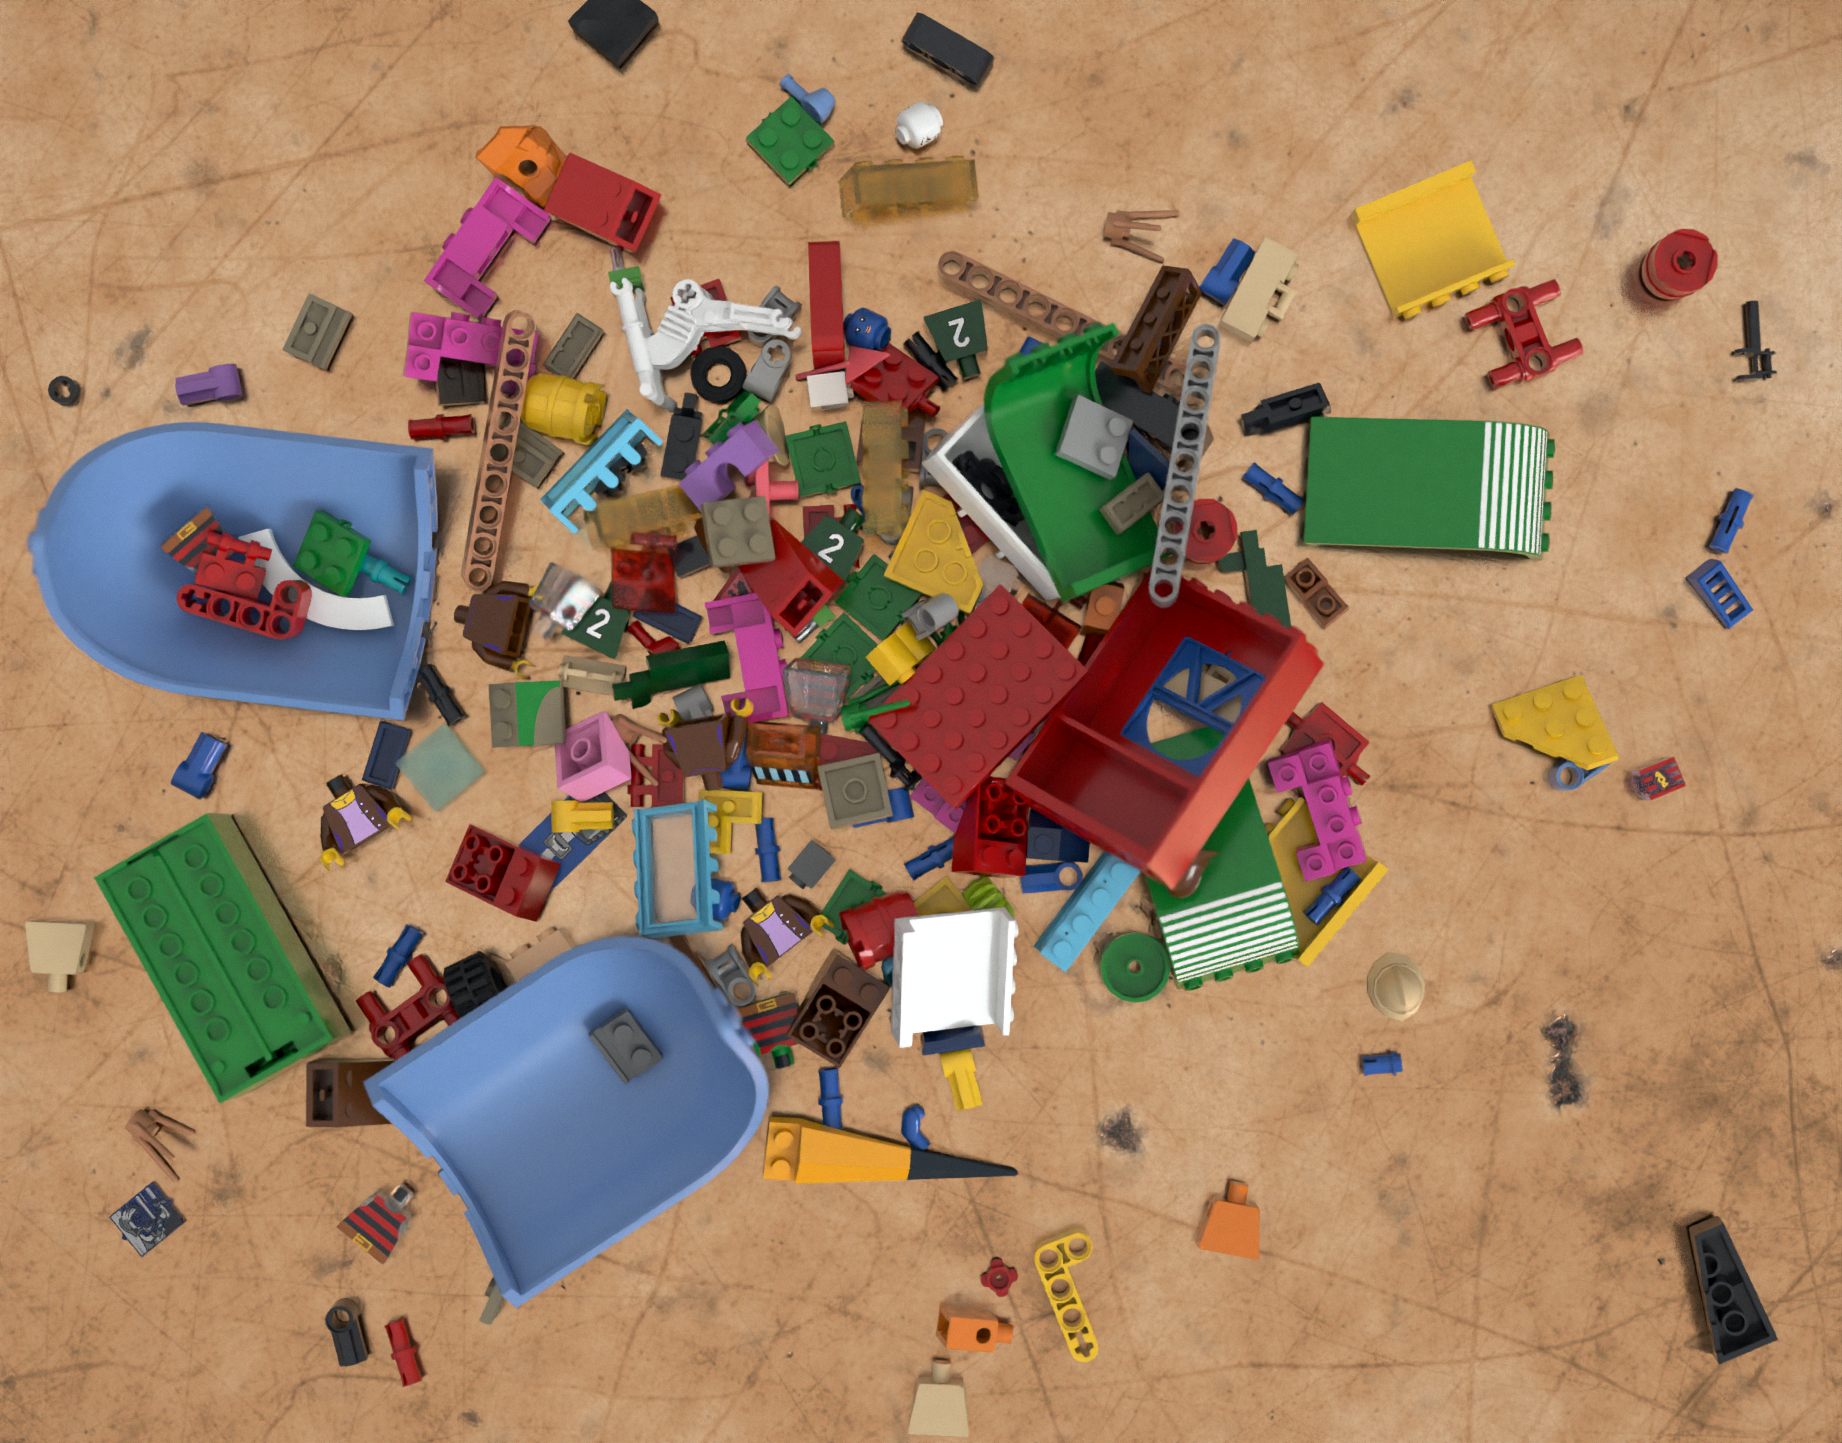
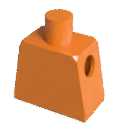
(1102, 609)
(1231, 1224)
(959, 1327)

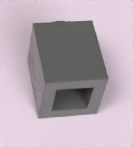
(810, 865)

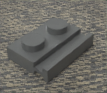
(625, 1045)

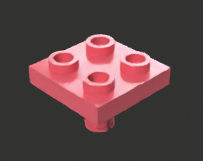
(771, 490)

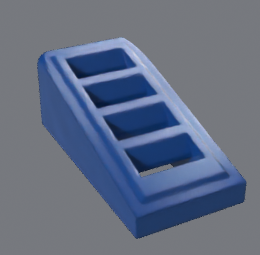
(1704, 572)

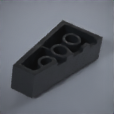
(1149, 412)
(1729, 1299)

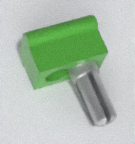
(633, 274)
(822, 617)

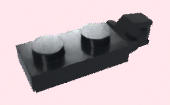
(1286, 409)
(682, 439)

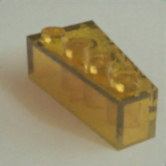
(907, 185)
(884, 466)

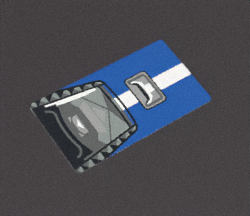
(569, 847)

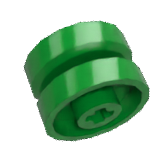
(1115, 963)

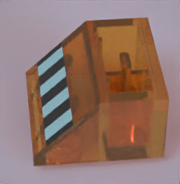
(784, 754)

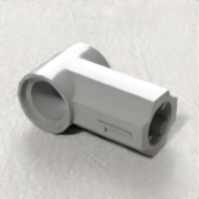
(693, 703)

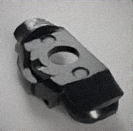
(988, 473)

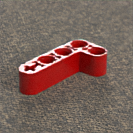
(826, 303)
(241, 608)

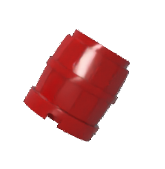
(1663, 273)
(1219, 542)
(872, 926)

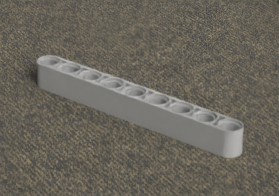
(1187, 450)

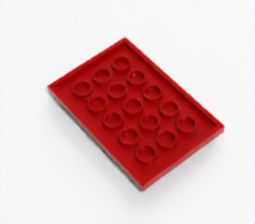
(979, 696)

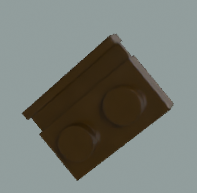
(459, 382)

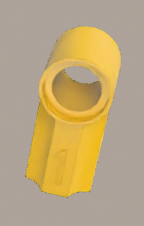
(576, 816)
(959, 1070)

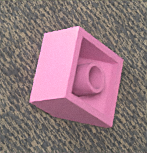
(591, 758)

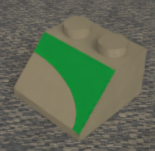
(527, 713)

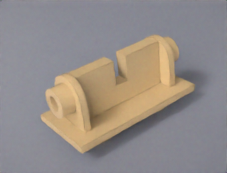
(590, 674)

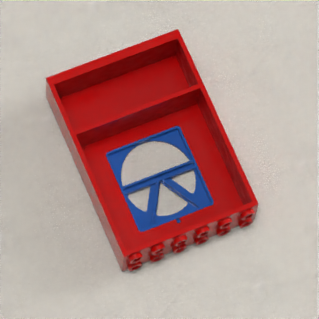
(1094, 753)

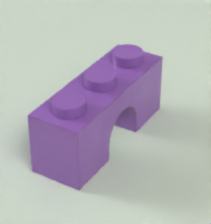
(746, 449)

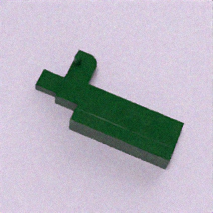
(1264, 583)
(674, 671)

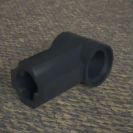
(346, 1336)

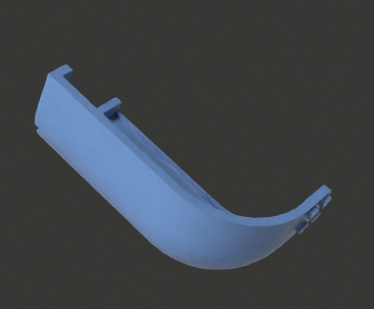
(119, 589)
(548, 1133)

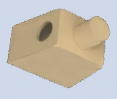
(58, 949)
(939, 1404)

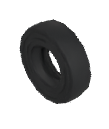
(718, 355)

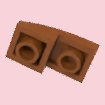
(1316, 593)

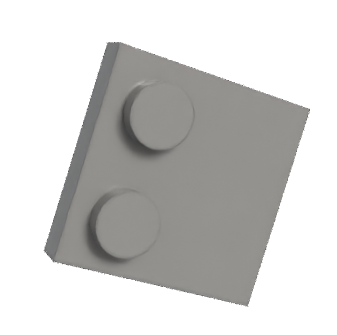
(1094, 437)

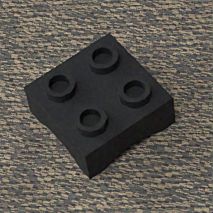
(613, 26)

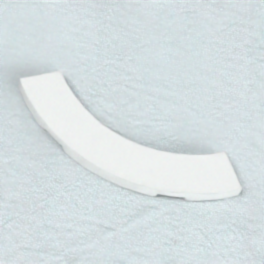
(324, 607)

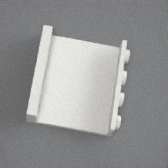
(952, 972)

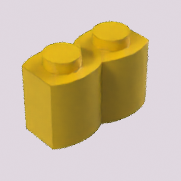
(900, 654)

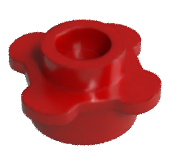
(1008, 1276)

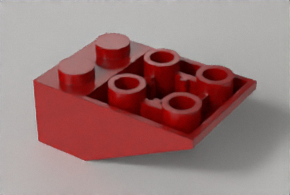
(602, 202)
(793, 583)
(992, 833)
(503, 873)

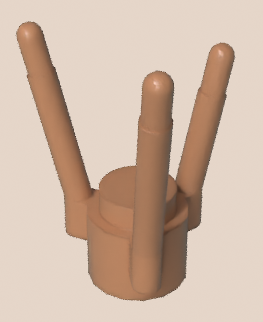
(1120, 225)
(629, 733)
(143, 1129)

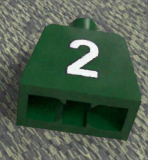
(959, 336)
(837, 542)
(602, 627)

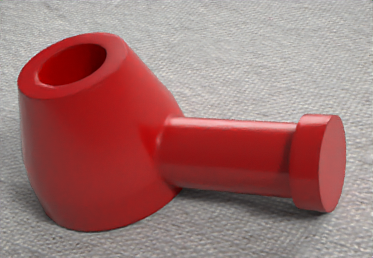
(652, 646)

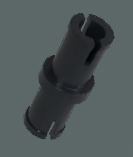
(930, 359)
(440, 695)

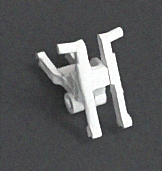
(683, 328)

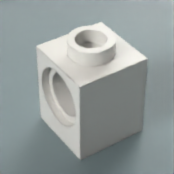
(828, 391)

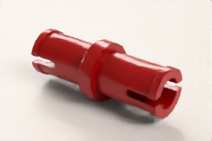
(441, 426)
(403, 1352)

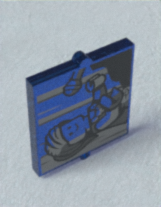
(147, 1219)

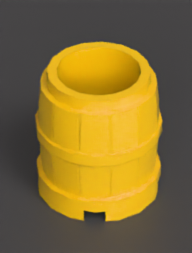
(563, 407)

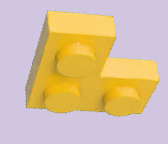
(731, 808)

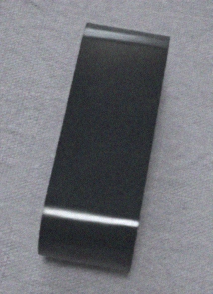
(947, 49)

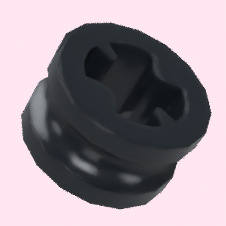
(54, 392)

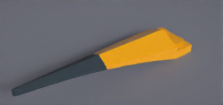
(823, 1154)

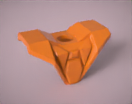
(520, 143)

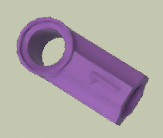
(218, 383)

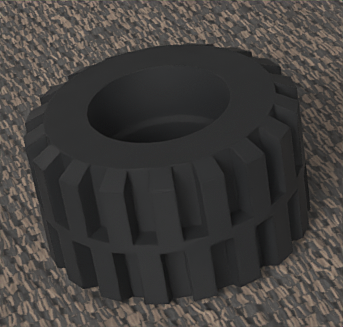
(472, 982)

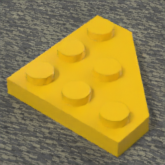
(935, 554)
(1559, 722)

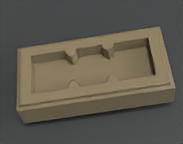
(573, 346)
(1132, 503)
(493, 1305)

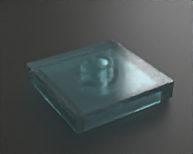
(439, 767)

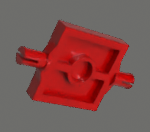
(898, 379)
(1325, 725)

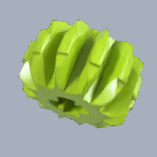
(985, 895)

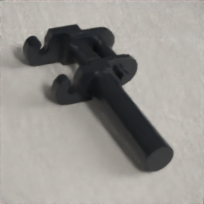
(1754, 345)
(894, 758)

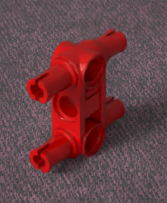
(1524, 333)
(413, 1015)

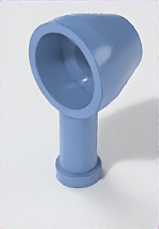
(816, 103)

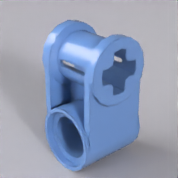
(1579, 775)

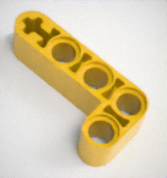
(1070, 1297)

